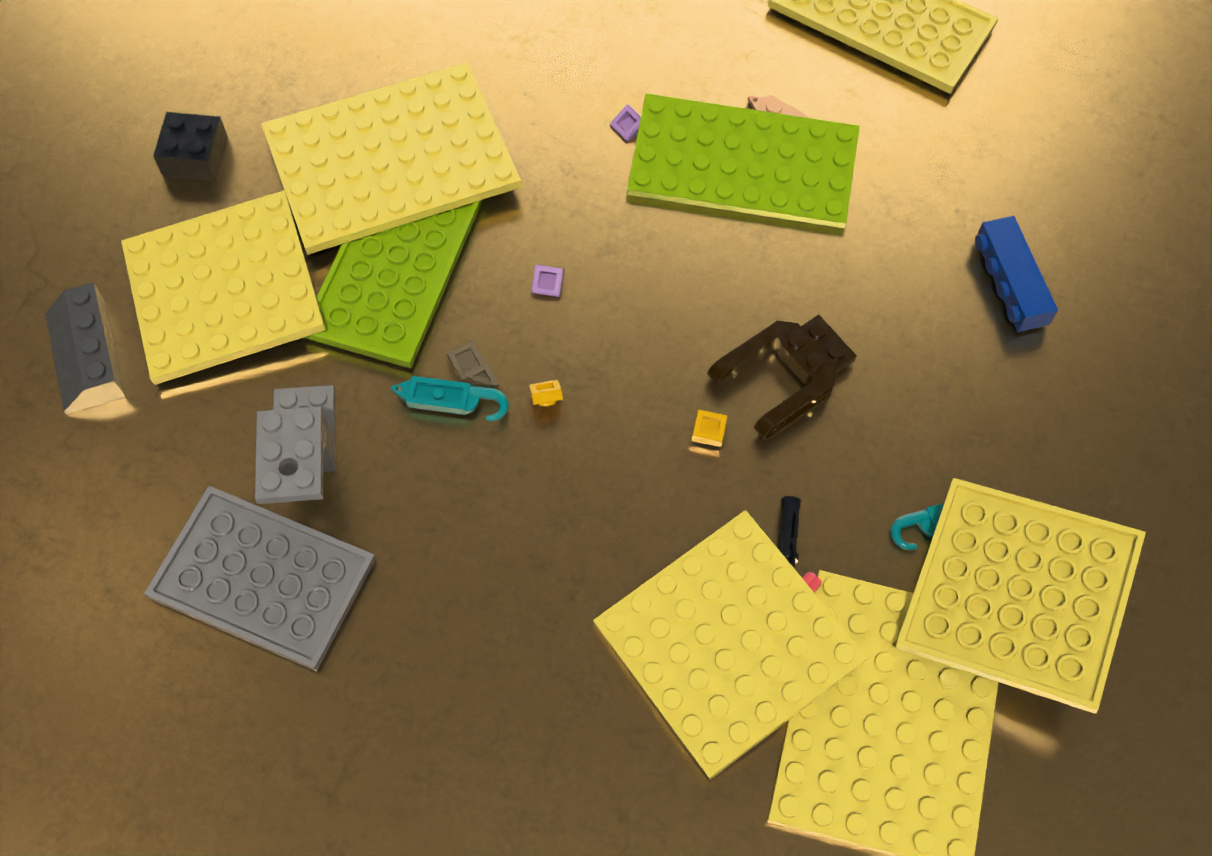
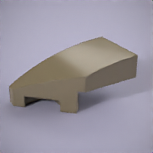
(471, 366)

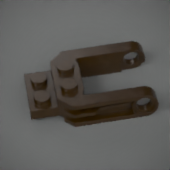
(811, 353)

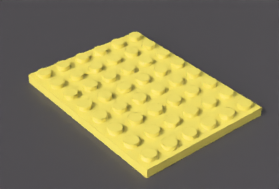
(389, 157)
(893, 747)

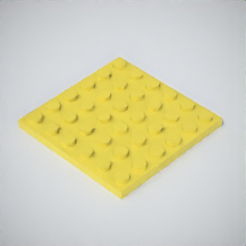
(221, 287)
(1023, 594)
(729, 643)

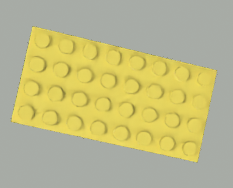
(916, 36)

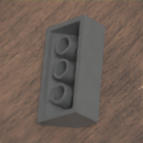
(83, 349)

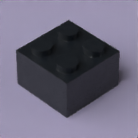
(191, 146)

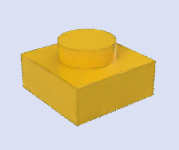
(546, 393)
(709, 428)

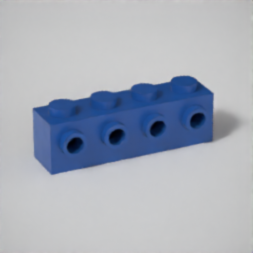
(1015, 274)

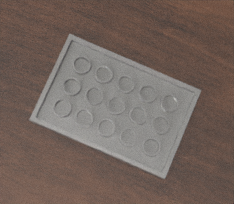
(261, 577)

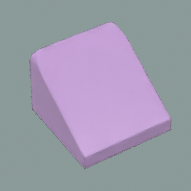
(627, 122)
(547, 280)

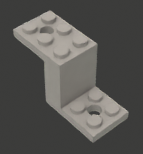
(295, 440)

